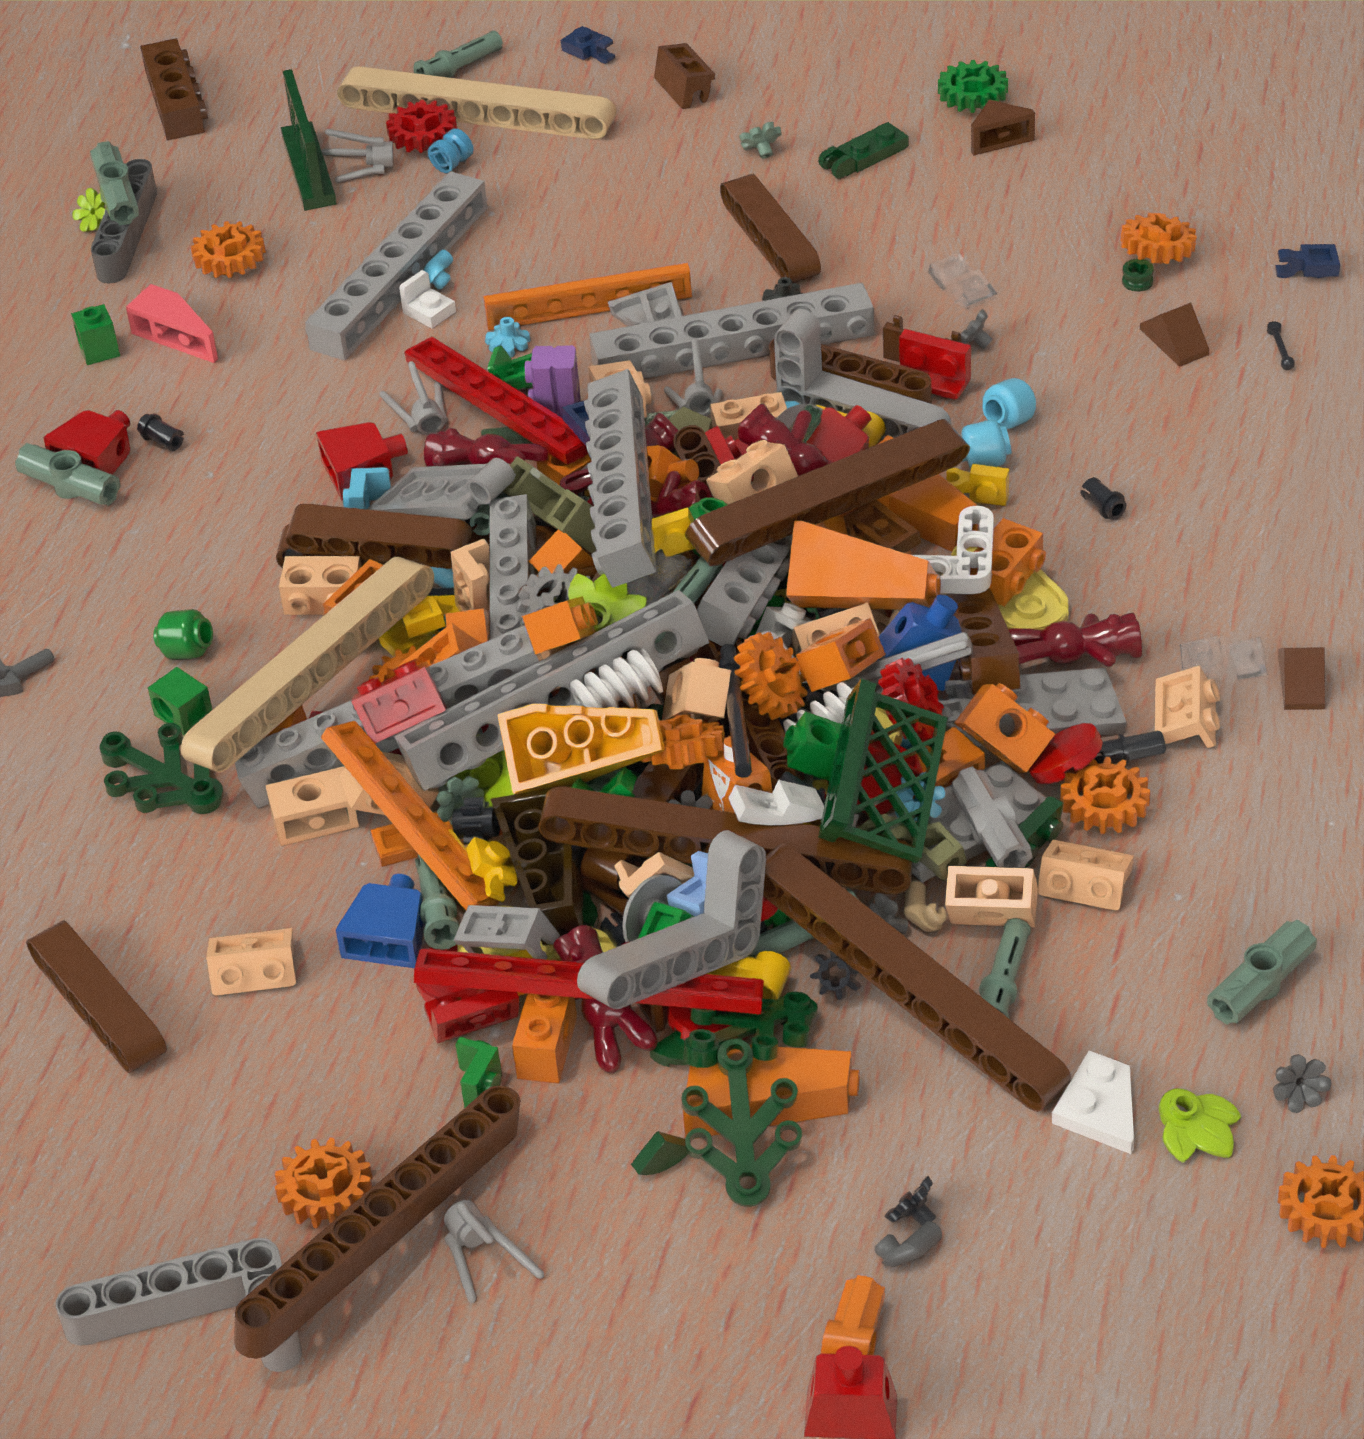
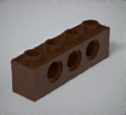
(174, 88)
(994, 651)

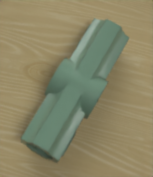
(114, 183)
(67, 474)
(1261, 972)

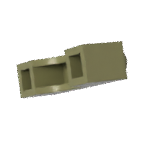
(553, 503)

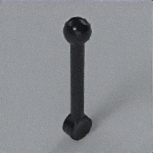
(1274, 329)

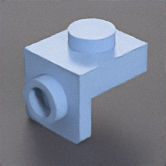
(691, 894)

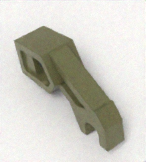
(946, 853)

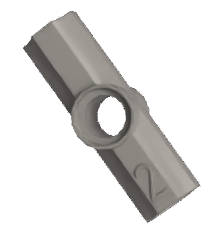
(991, 819)

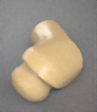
(918, 912)

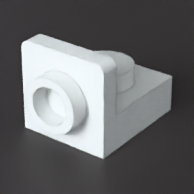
(423, 302)
(782, 621)

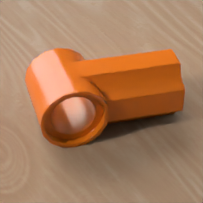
(855, 1317)

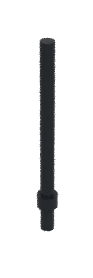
(736, 714)

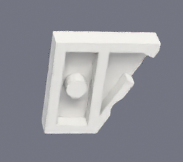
(1099, 1103)

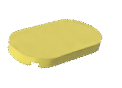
(1036, 605)

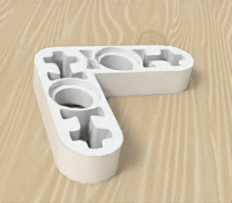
(956, 569)

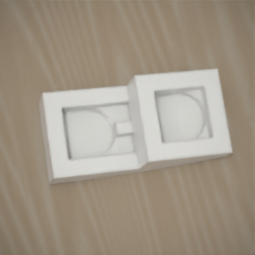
(785, 806)

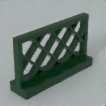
(305, 152)
(848, 772)

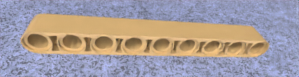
(480, 102)
(306, 664)

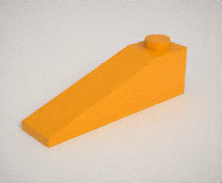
(559, 744)

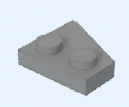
(646, 306)

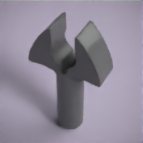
(11, 675)

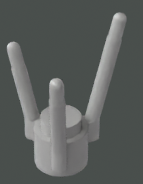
(377, 154)
(698, 395)
(427, 415)
(471, 1229)

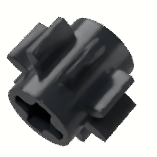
(475, 820)
(832, 982)

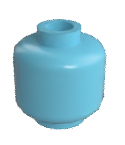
(1009, 403)
(987, 443)

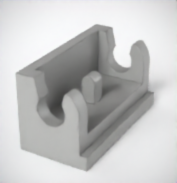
(505, 929)

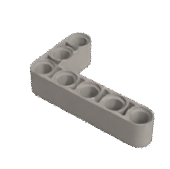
(802, 380)
(694, 946)
(173, 1293)

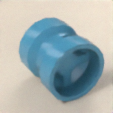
(450, 151)

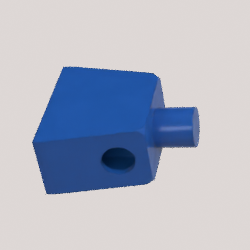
(920, 626)
(383, 924)

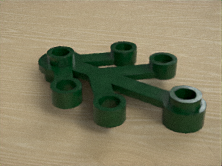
(200, 794)
(792, 1011)
(742, 1129)

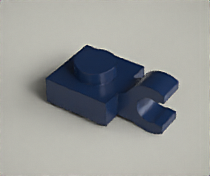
(586, 43)
(1312, 259)

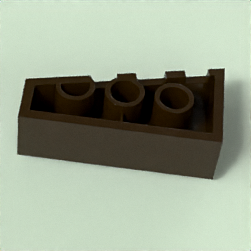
(545, 869)

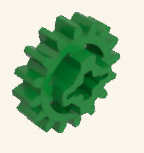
(972, 85)

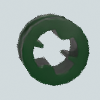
(1137, 275)

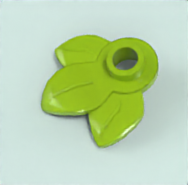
(607, 602)
(1201, 1127)

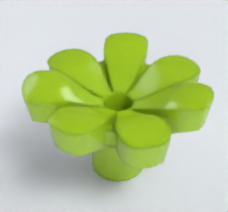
(91, 210)

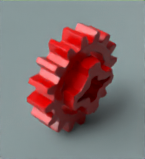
(420, 125)
(907, 683)

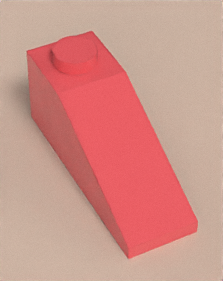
(170, 321)

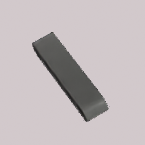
(116, 244)

